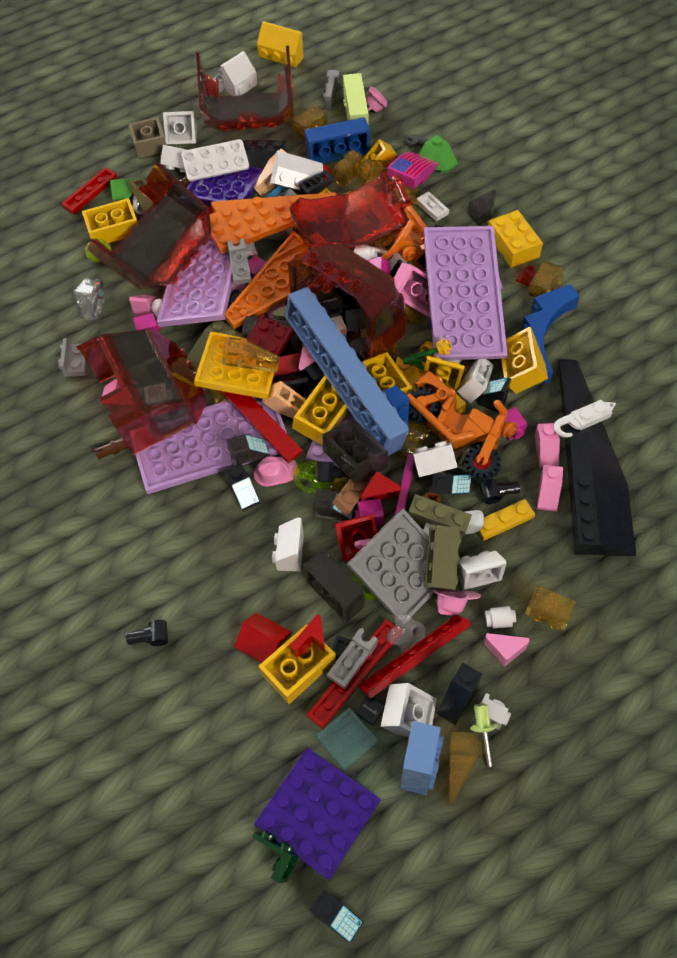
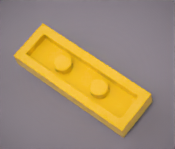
(506, 519)

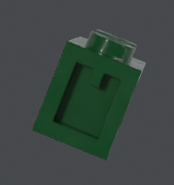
(283, 866)

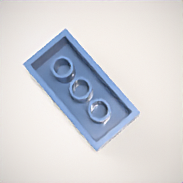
(421, 758)

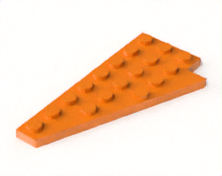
(252, 218)
(269, 286)

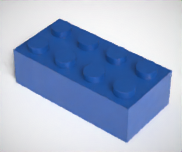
(333, 141)

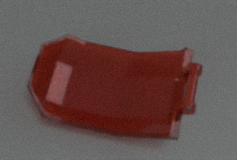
(353, 217)

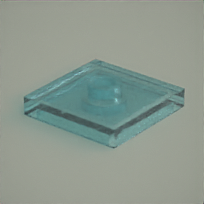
(347, 739)

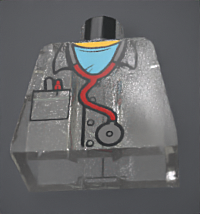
(89, 298)

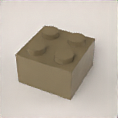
(147, 137)

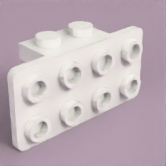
(215, 160)

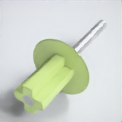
(483, 726)

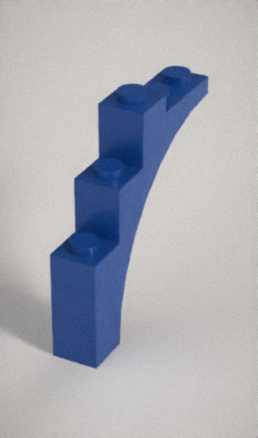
(546, 310)

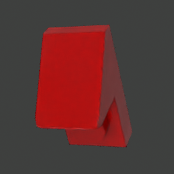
(311, 634)

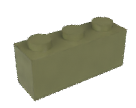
(435, 513)
(442, 558)

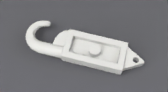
(585, 417)

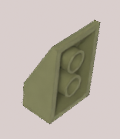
(197, 351)

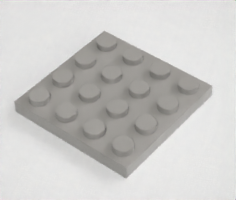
(395, 565)

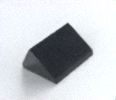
(296, 381)

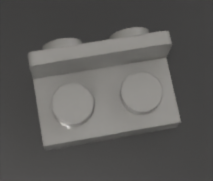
(72, 361)

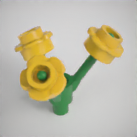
(443, 347)

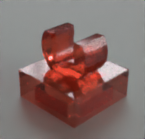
(526, 275)

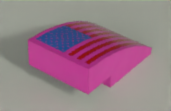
(412, 168)

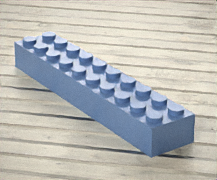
(345, 370)

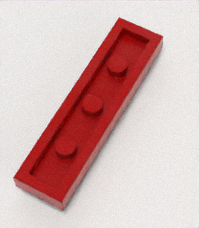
(89, 191)

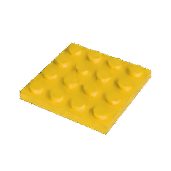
(230, 379)

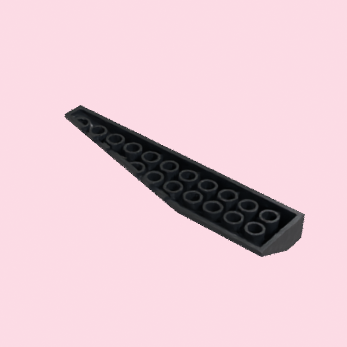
(595, 478)

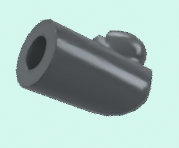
(414, 140)

